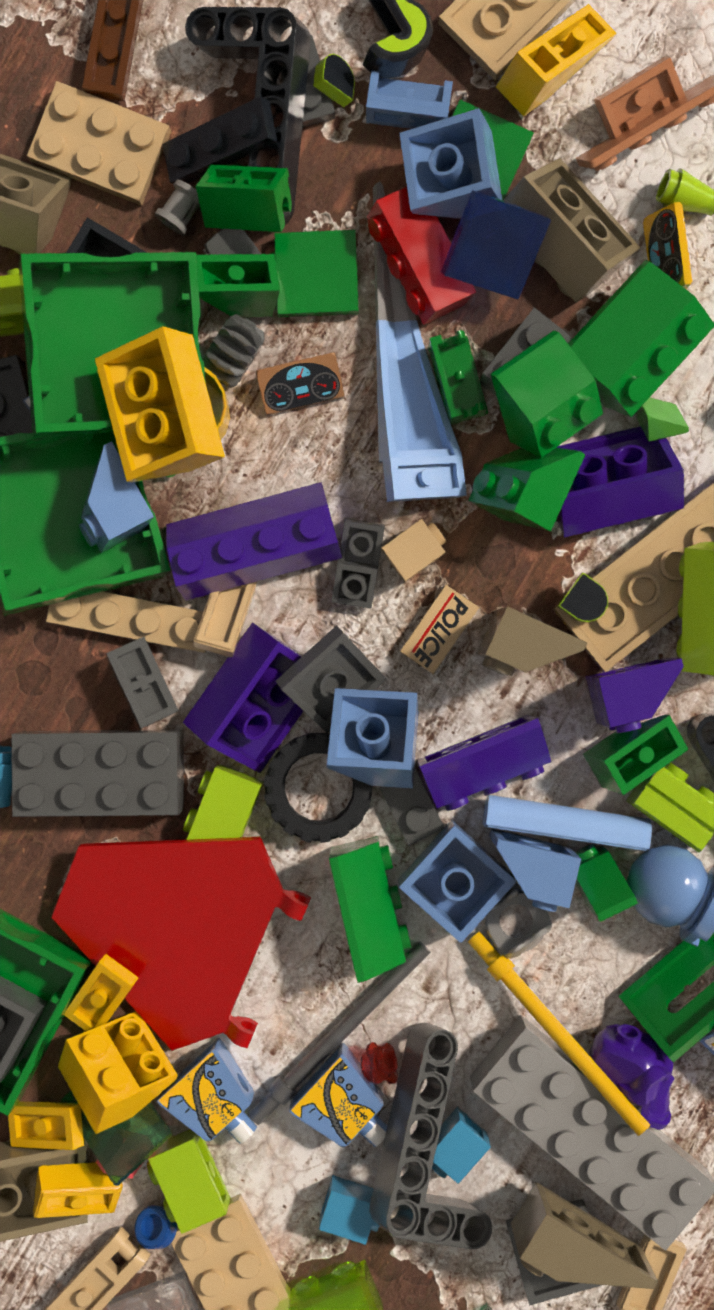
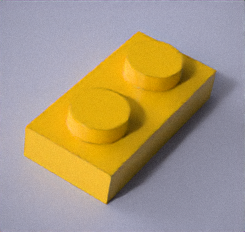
(101, 994)
(46, 1125)

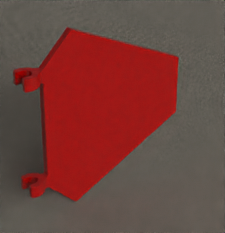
(179, 921)

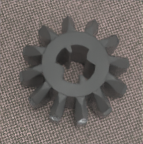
(233, 350)

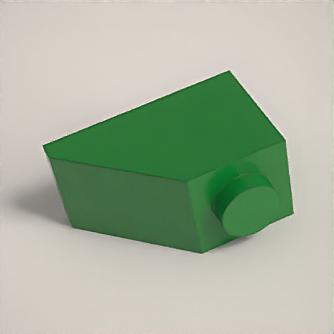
(239, 283)
(635, 755)
(602, 883)

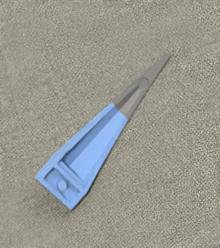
(413, 426)

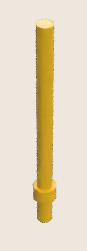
(502, 969)

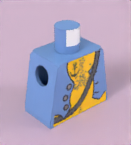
(211, 1095)
(341, 1101)

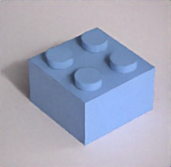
(456, 881)

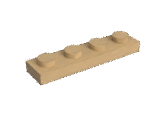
(129, 619)

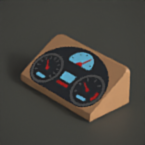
(300, 383)

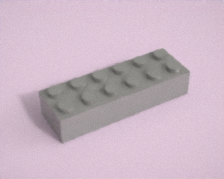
(566, 1116)

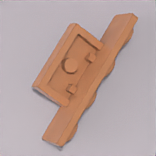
(640, 108)

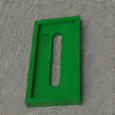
(654, 990)

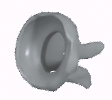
(511, 946)

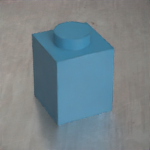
(459, 1146)
(347, 1210)

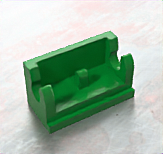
(244, 197)
(457, 377)

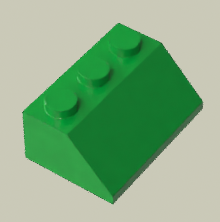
(640, 337)
(369, 907)

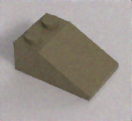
(18, 1186)
(575, 1246)

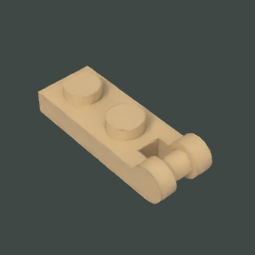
(100, 1277)

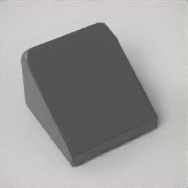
(231, 242)

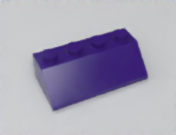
(251, 541)

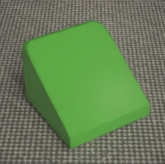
(661, 419)

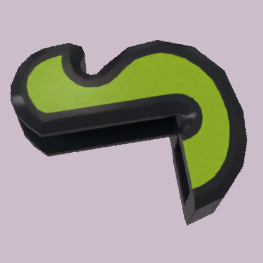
(409, 36)

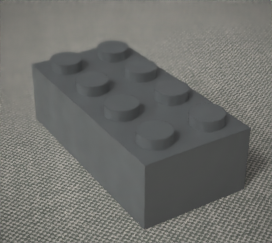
(98, 773)

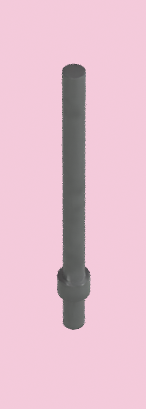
(284, 1088)

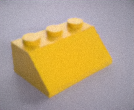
(159, 405)

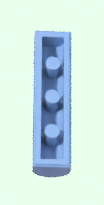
(567, 823)

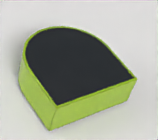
(335, 79)
(584, 600)

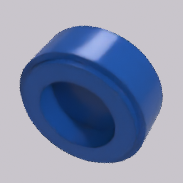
(154, 1228)

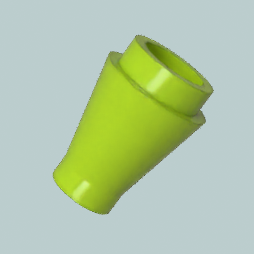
(685, 188)

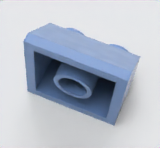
(449, 162)
(113, 505)
(374, 736)
(541, 868)

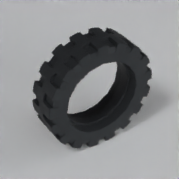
(285, 814)

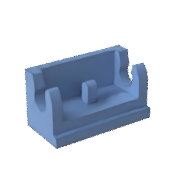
(406, 102)

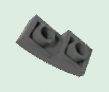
(359, 563)

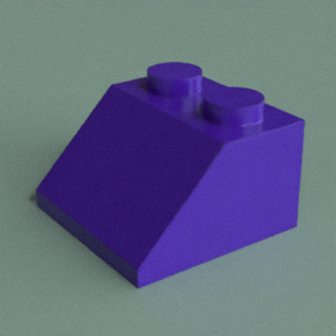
(631, 692)

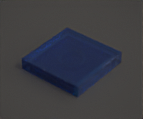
(495, 245)

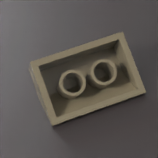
(29, 204)
(582, 239)
(523, 643)

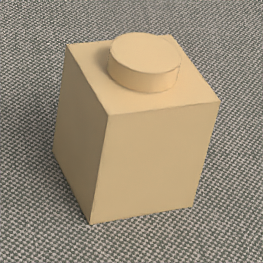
(415, 549)

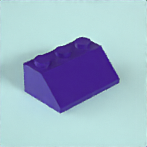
(621, 482)
(243, 706)
(485, 762)

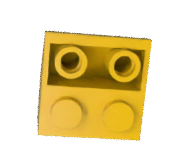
(115, 1070)

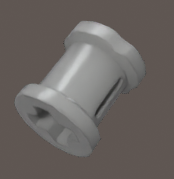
(179, 207)

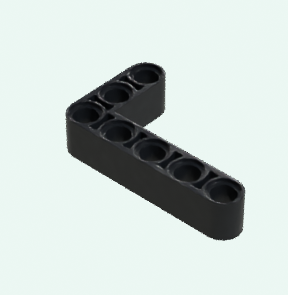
(273, 58)

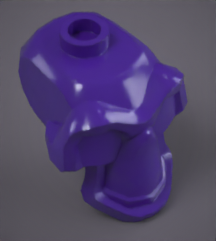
(637, 1069)

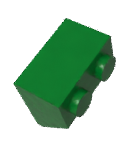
(546, 395)
(527, 487)

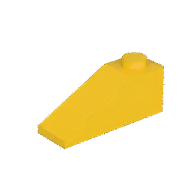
(553, 59)

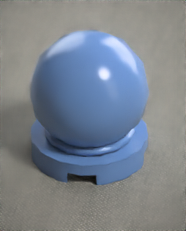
(674, 891)

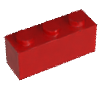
(415, 256)

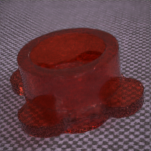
(379, 1063)

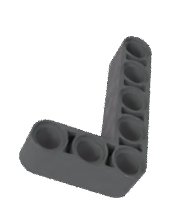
(419, 1151)

